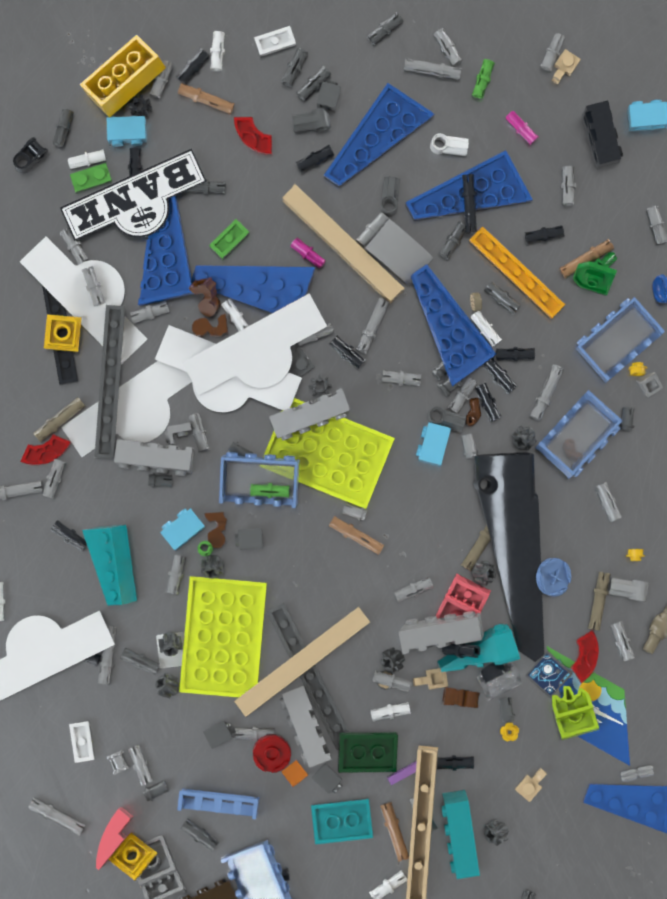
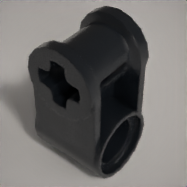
(30, 155)

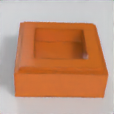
(294, 773)

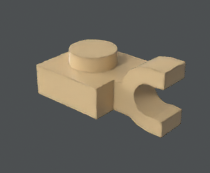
(566, 65)
(433, 678)
(529, 786)

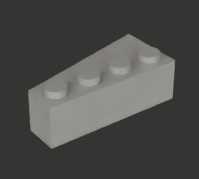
(310, 414)
(154, 457)
(440, 631)
(306, 727)

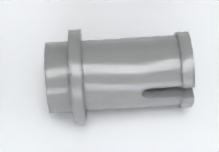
(469, 446)
(356, 512)

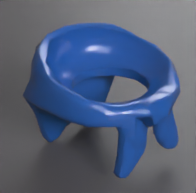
(660, 288)

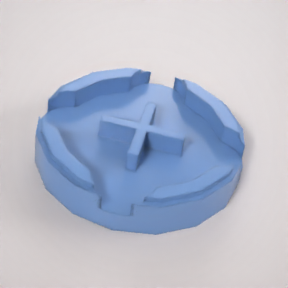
(553, 577)

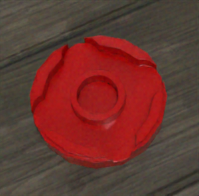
(271, 753)

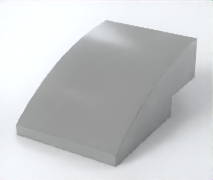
(398, 252)
(161, 876)

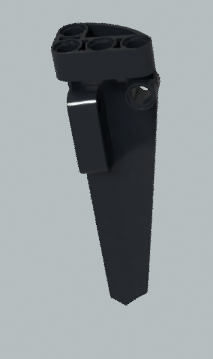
(514, 531)

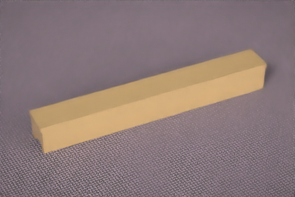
(342, 244)
(302, 661)
(422, 822)

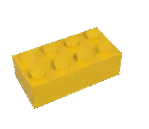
(123, 76)

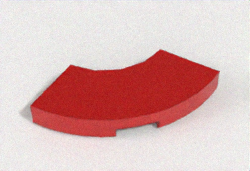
(252, 136)
(46, 452)
(587, 656)

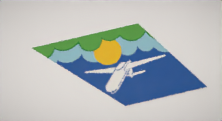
(608, 708)

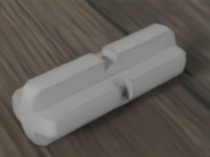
(633, 774)

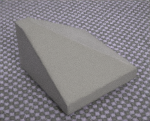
(649, 384)

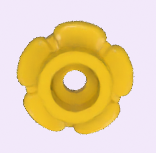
(637, 369)
(635, 554)
(504, 732)

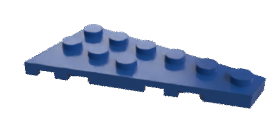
(383, 126)
(494, 181)
(166, 262)
(259, 286)
(455, 335)
(637, 803)

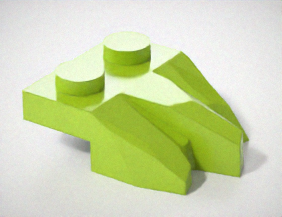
(574, 713)

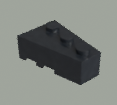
(602, 134)

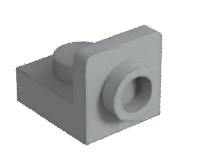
(180, 429)

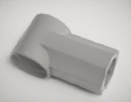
(633, 589)

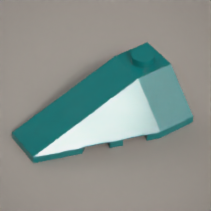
(496, 646)

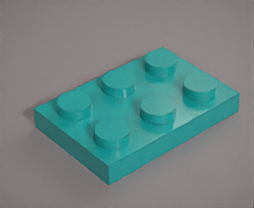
(342, 821)

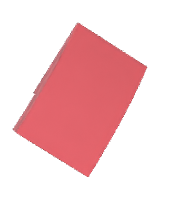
(463, 597)
(112, 836)

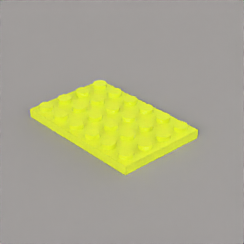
(337, 458)
(222, 636)

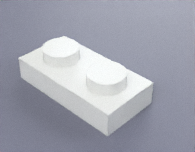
(275, 41)
(81, 742)

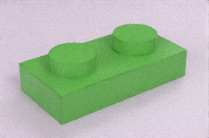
(90, 178)
(229, 239)

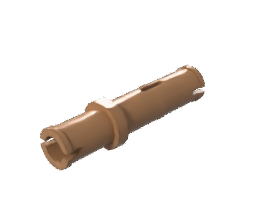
(205, 98)
(592, 255)
(356, 535)
(391, 823)

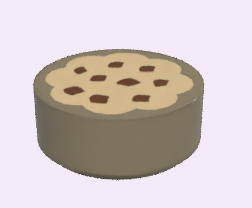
(476, 302)

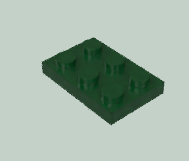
(367, 752)

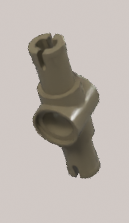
(658, 632)

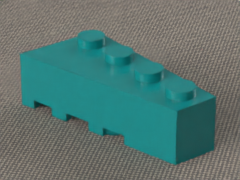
(112, 562)
(461, 834)

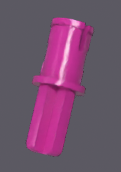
(521, 127)
(307, 252)

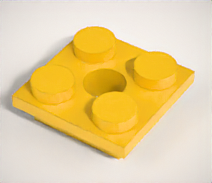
(68, 343)
(134, 867)

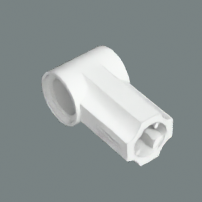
(452, 145)

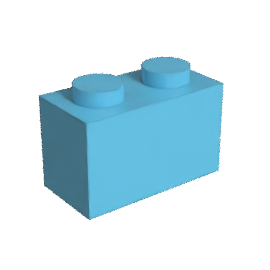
(647, 115)
(126, 130)
(434, 444)
(182, 529)

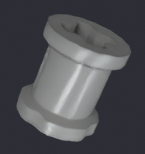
(118, 762)

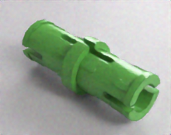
(483, 78)
(270, 490)
(201, 545)

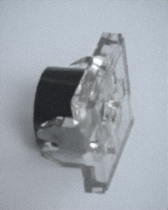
(498, 679)

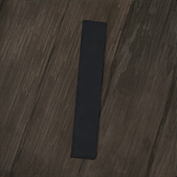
(64, 359)

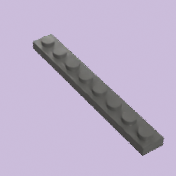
(109, 382)
(311, 678)

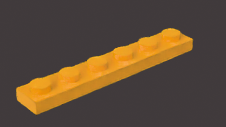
(517, 272)

